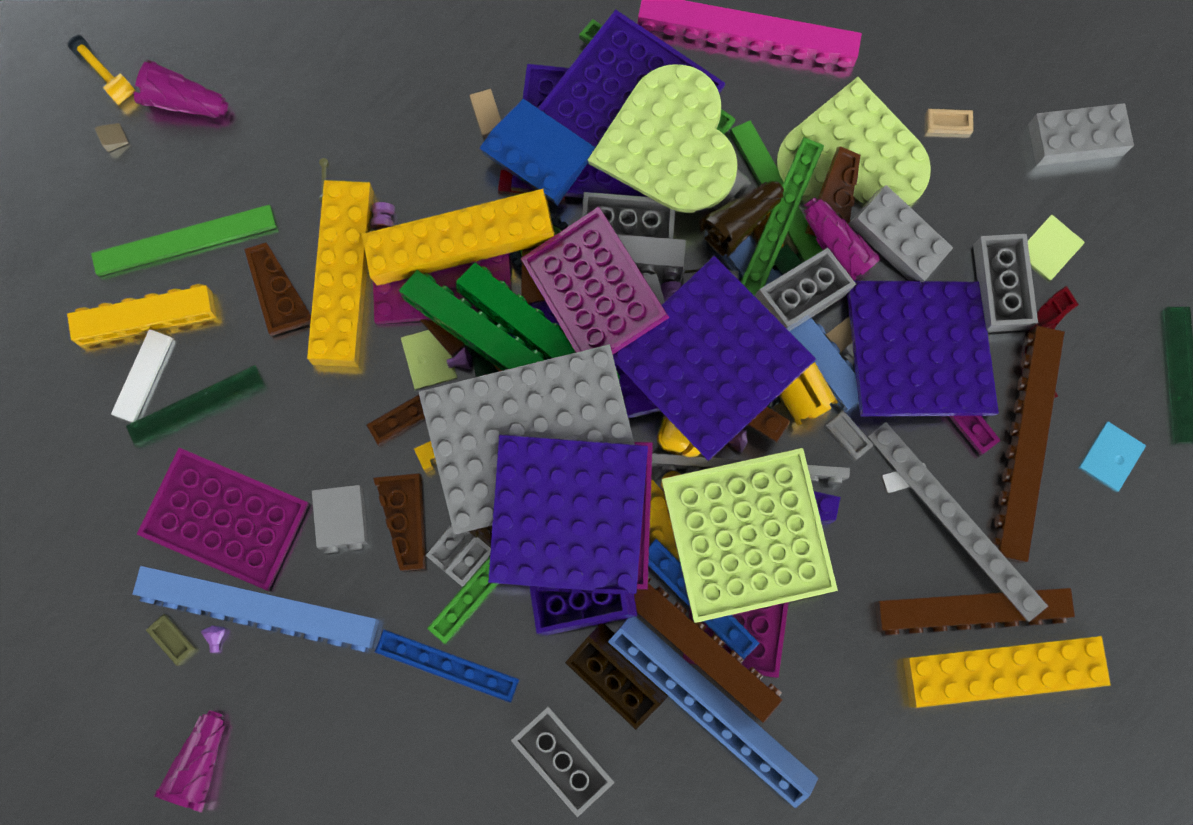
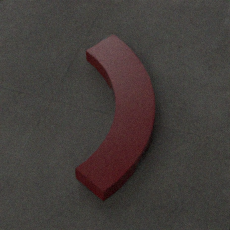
(1053, 312)

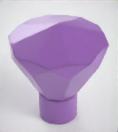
(462, 359)
(739, 441)
(213, 636)

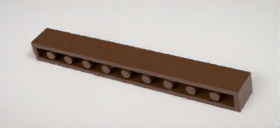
(1028, 443)

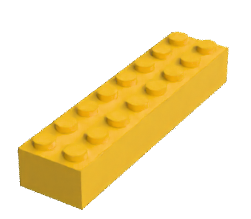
(458, 237)
(340, 274)
(1006, 672)

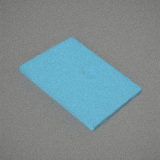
(1112, 456)

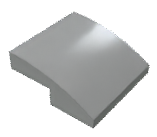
(458, 554)

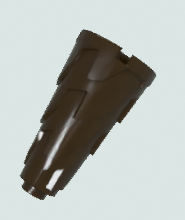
(739, 217)

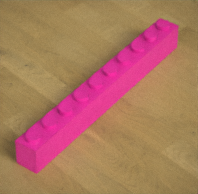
(751, 31)

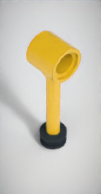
(117, 87)

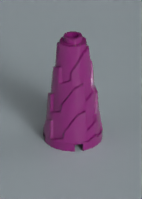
(174, 92)
(839, 237)
(192, 769)

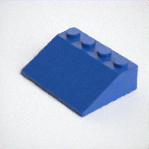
(537, 150)

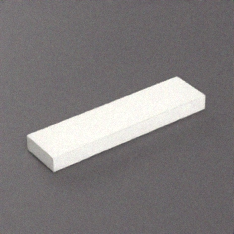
(142, 376)

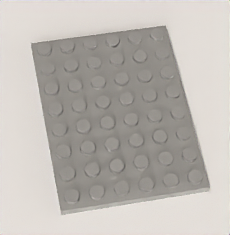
(552, 398)

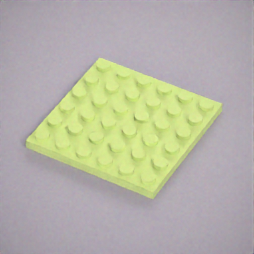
(748, 535)

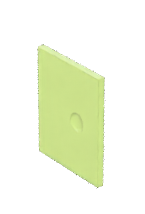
(1052, 247)
(427, 360)

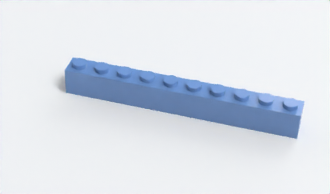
(812, 336)
(255, 607)
(714, 711)

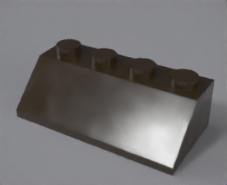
(615, 678)

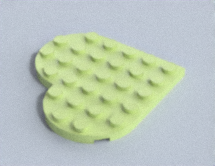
(867, 127)
(669, 141)

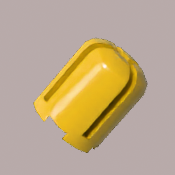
(808, 395)
(674, 441)

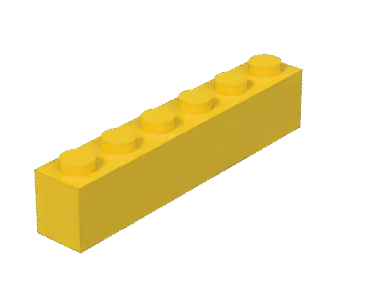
(140, 315)

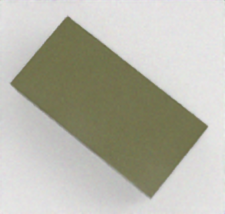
(171, 639)

